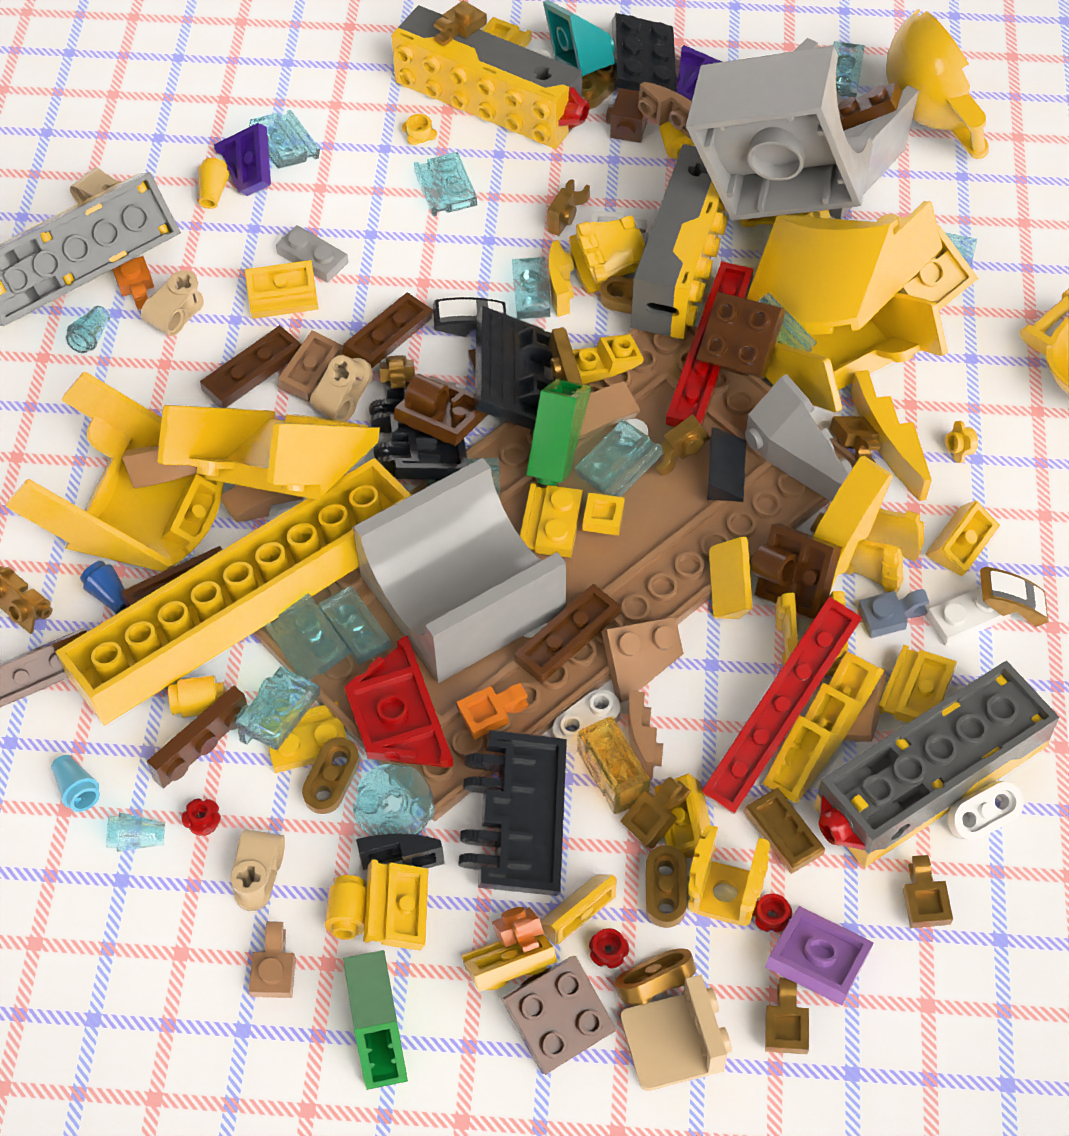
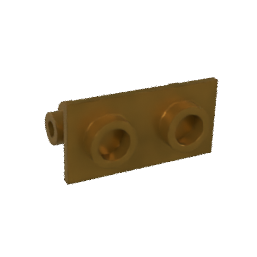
(21, 607)

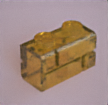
(612, 764)

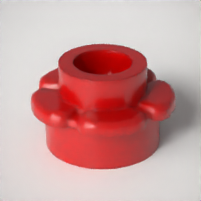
(205, 825)
(774, 903)
(611, 938)

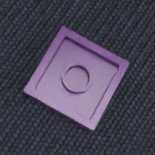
(819, 955)

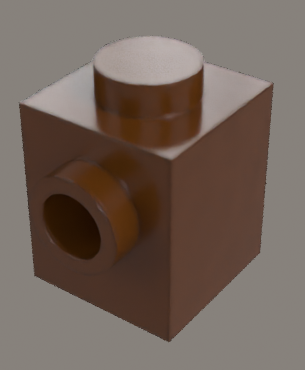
(625, 117)

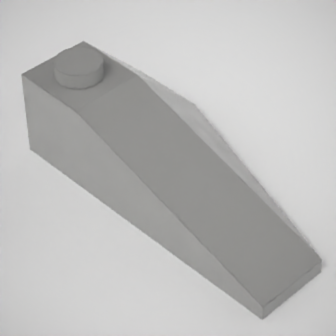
(793, 442)

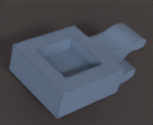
(887, 614)

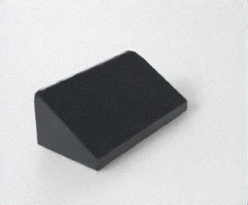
(726, 467)

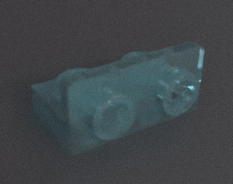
(277, 708)

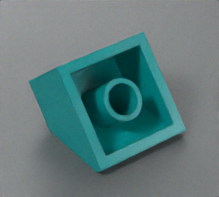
(577, 40)

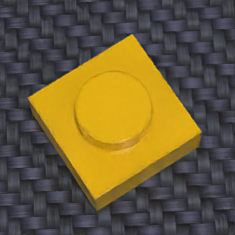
(603, 514)

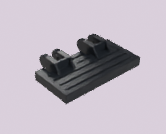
(510, 367)
(411, 451)
(526, 809)

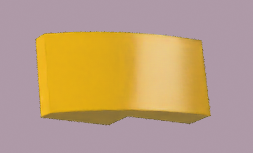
(559, 277)
(609, 358)

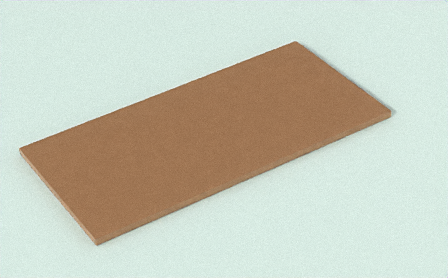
(651, 569)

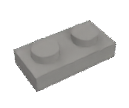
(304, 246)

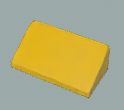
(963, 538)
(730, 579)
(691, 820)
(579, 907)

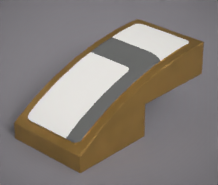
(1012, 593)

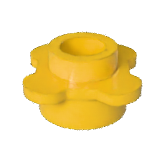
(419, 129)
(961, 441)

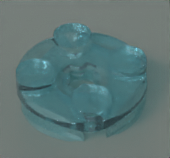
(399, 781)

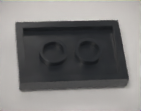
(643, 53)

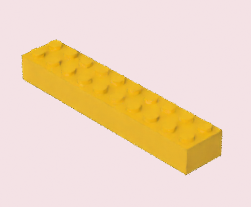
(225, 596)

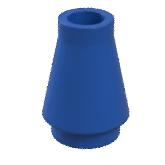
(104, 585)

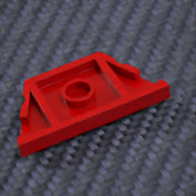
(397, 711)

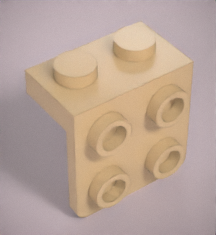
(676, 1037)

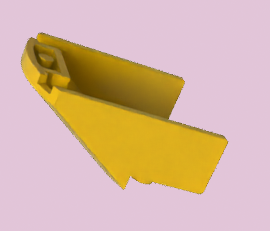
(840, 268)
(891, 335)
(260, 452)
(123, 523)

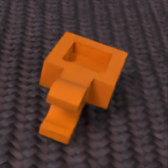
(134, 279)
(489, 711)
(518, 927)

